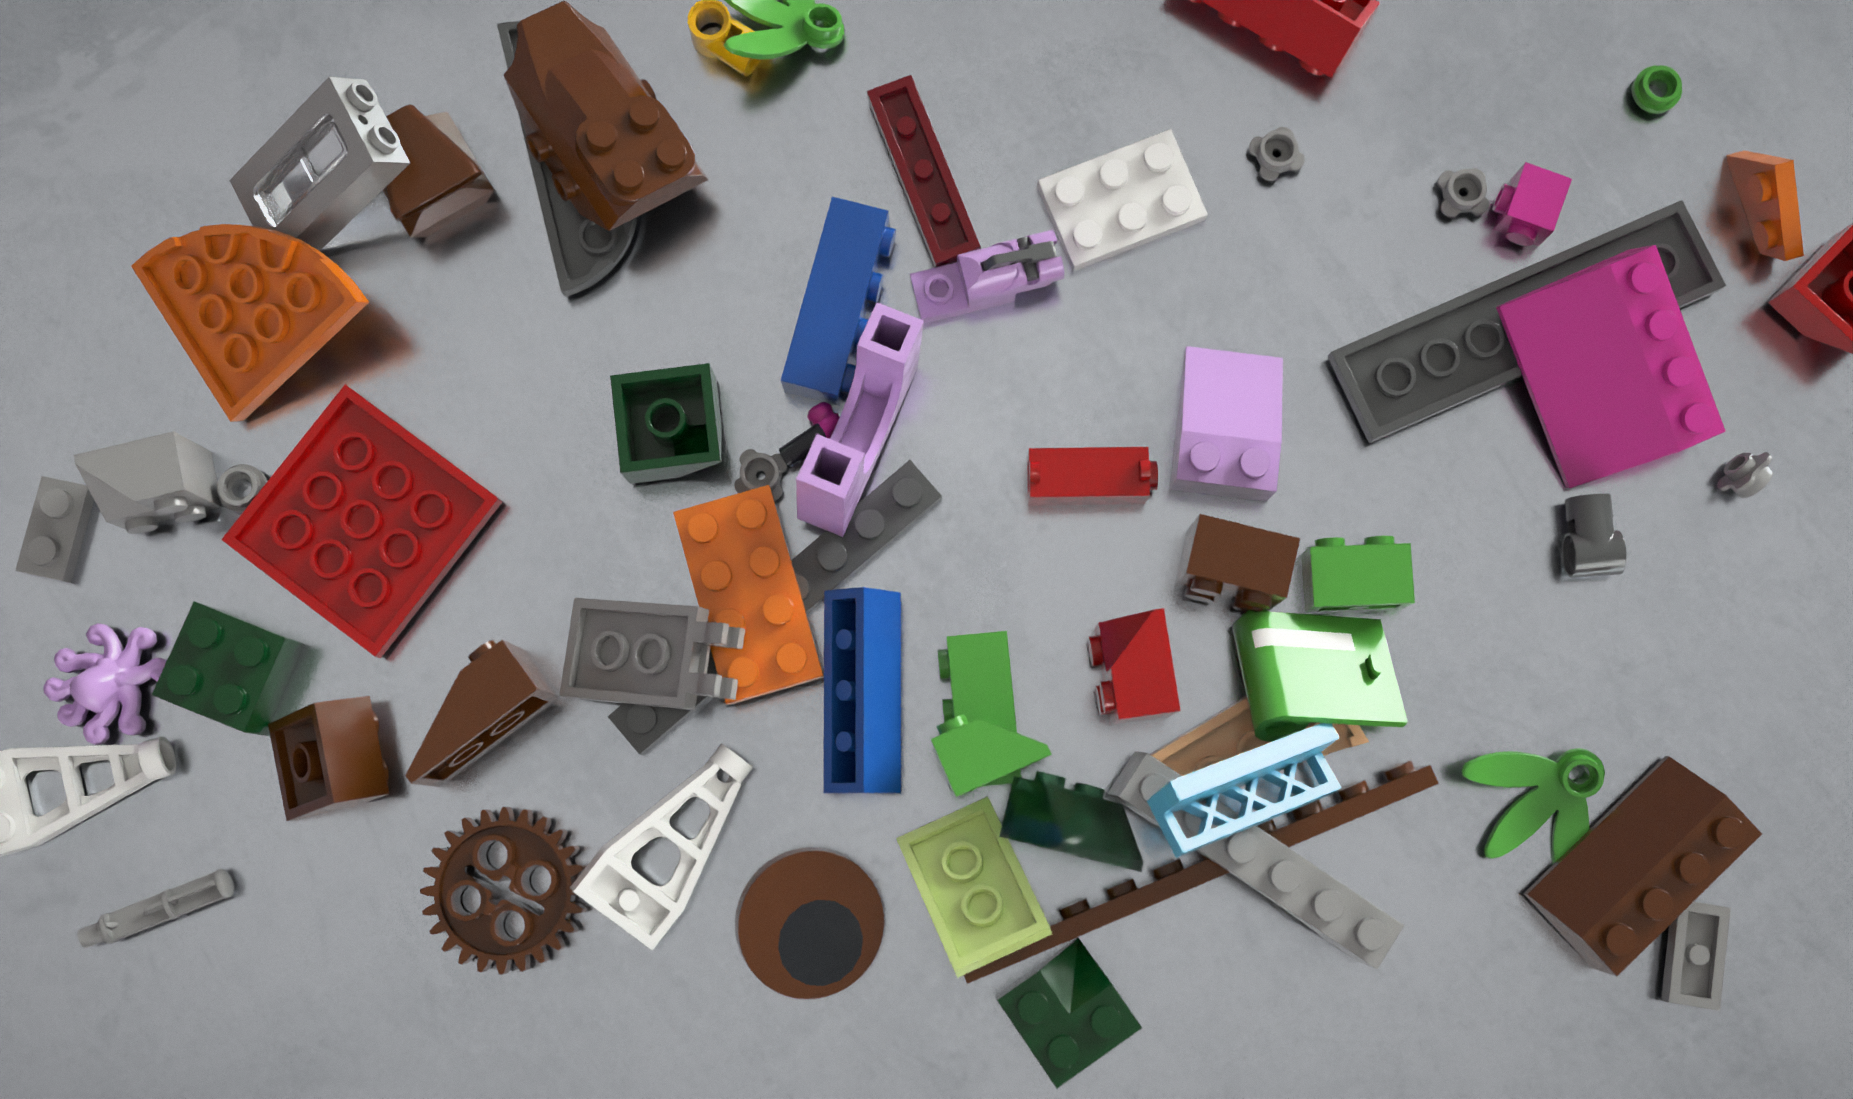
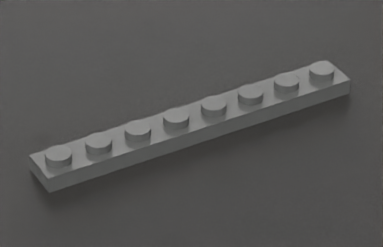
(818, 568)

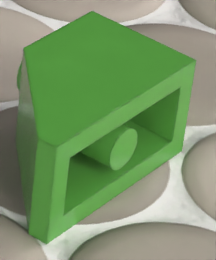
(982, 752)

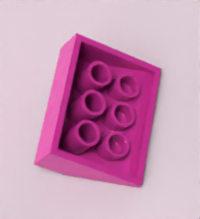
(1611, 367)

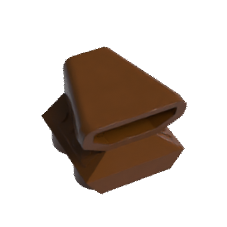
(441, 177)

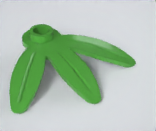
(795, 24)
(1552, 792)

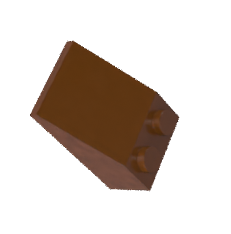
(482, 707)

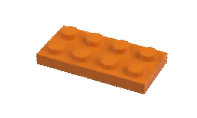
(749, 582)

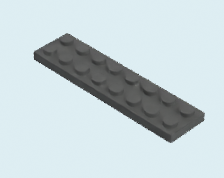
(1462, 344)

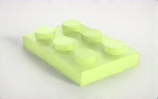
(973, 887)

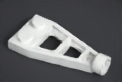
(131, 767)
(627, 896)

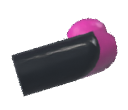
(823, 422)

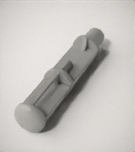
(158, 909)

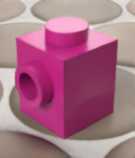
(1530, 205)

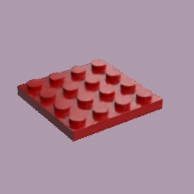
(362, 521)

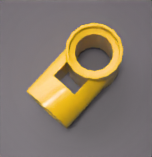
(713, 45)

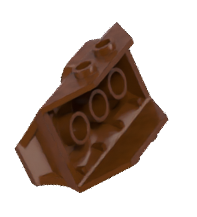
(595, 120)

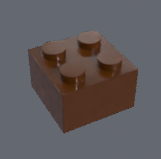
(1236, 564)

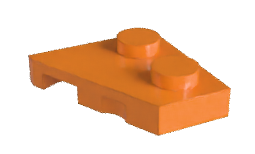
(1769, 201)

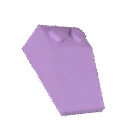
(1228, 425)

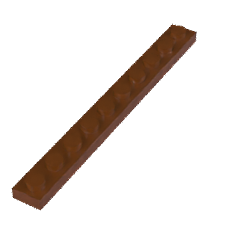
(1175, 878)

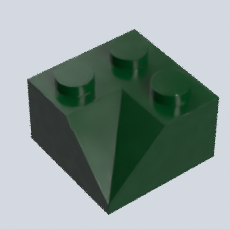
(666, 422)
(1068, 1012)

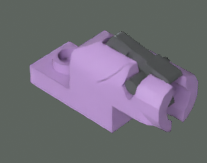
(987, 277)

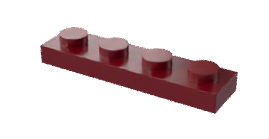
(923, 170)

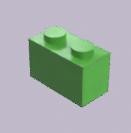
(1357, 575)

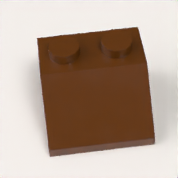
(328, 757)

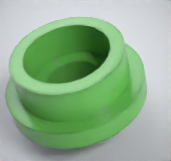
(1666, 80)

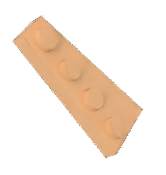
(1230, 735)

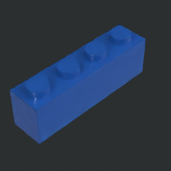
(837, 301)
(862, 691)

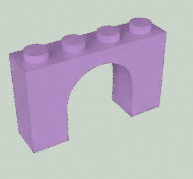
(841, 466)

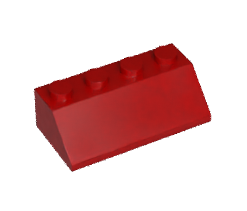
(1310, 30)

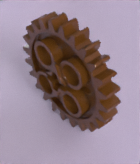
(483, 931)

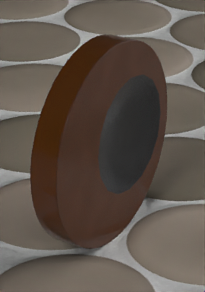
(809, 923)

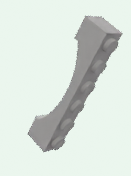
(1272, 870)

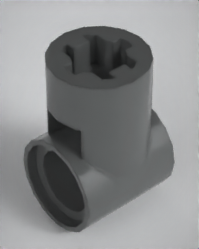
(1592, 542)

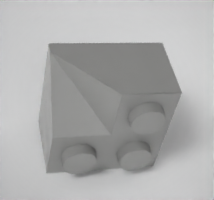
(150, 481)

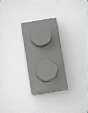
(55, 530)
(1696, 956)

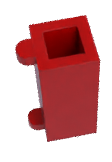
(1090, 476)

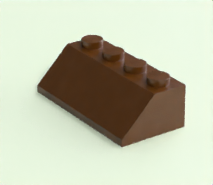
(1642, 865)

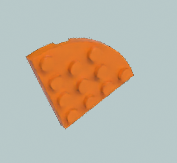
(247, 306)

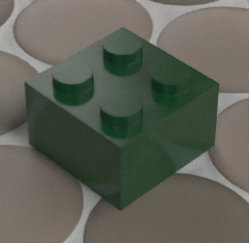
(228, 669)

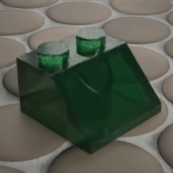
(1070, 821)

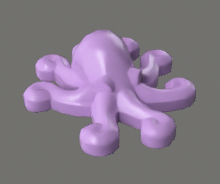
(105, 683)

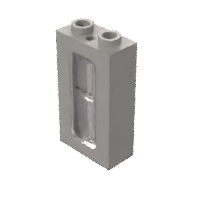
(322, 164)

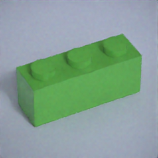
(980, 682)

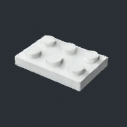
(1122, 200)

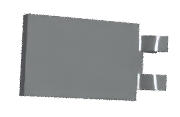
(645, 654)

